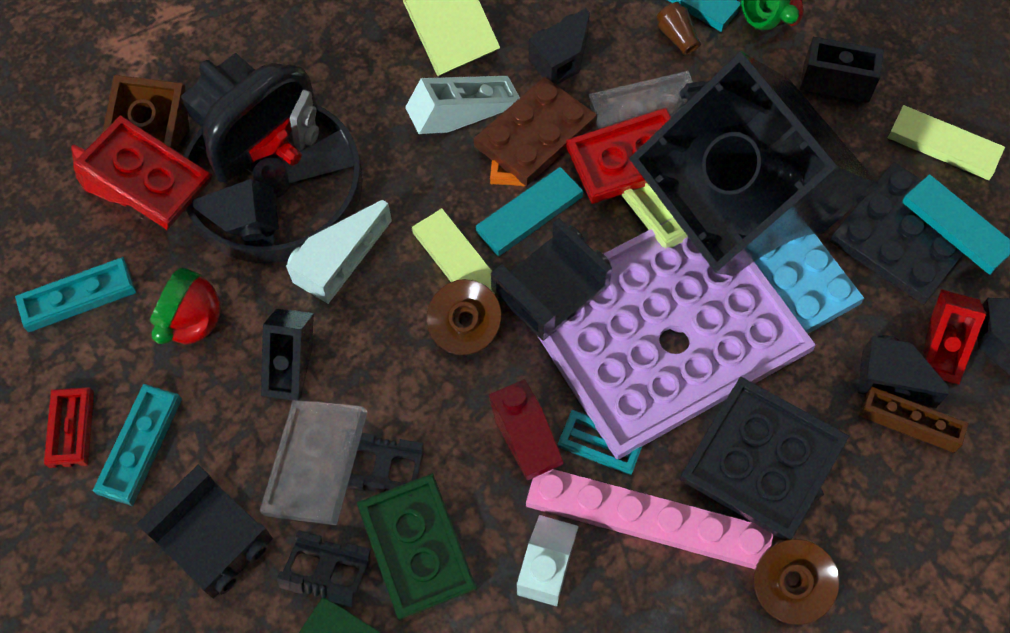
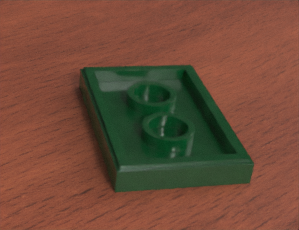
(416, 546)

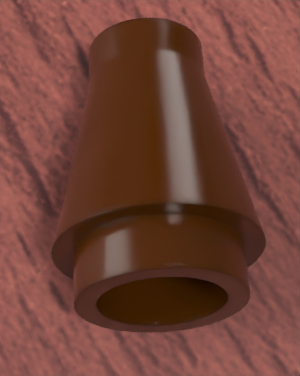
(678, 27)

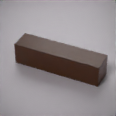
(913, 419)

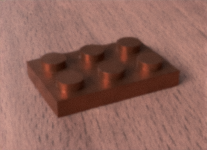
(534, 130)

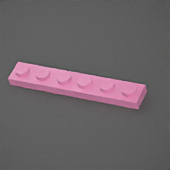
(649, 517)

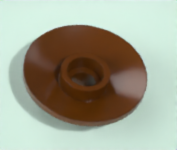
(451, 305)
(810, 596)

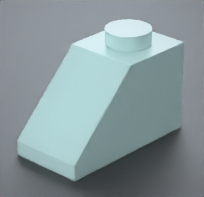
(546, 560)

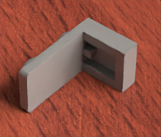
(303, 123)

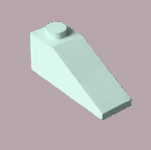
(455, 102)
(335, 252)

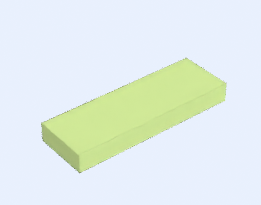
(946, 142)
(451, 249)

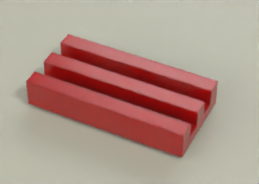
(51, 456)

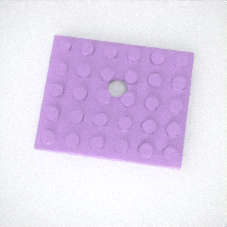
(615, 353)

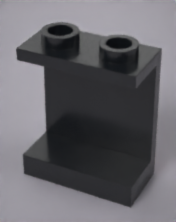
(553, 281)
(206, 532)

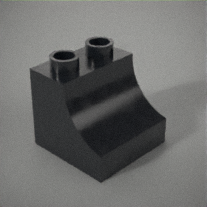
(750, 166)

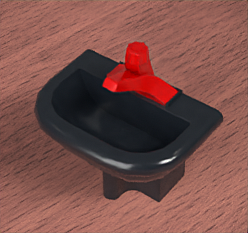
(245, 112)

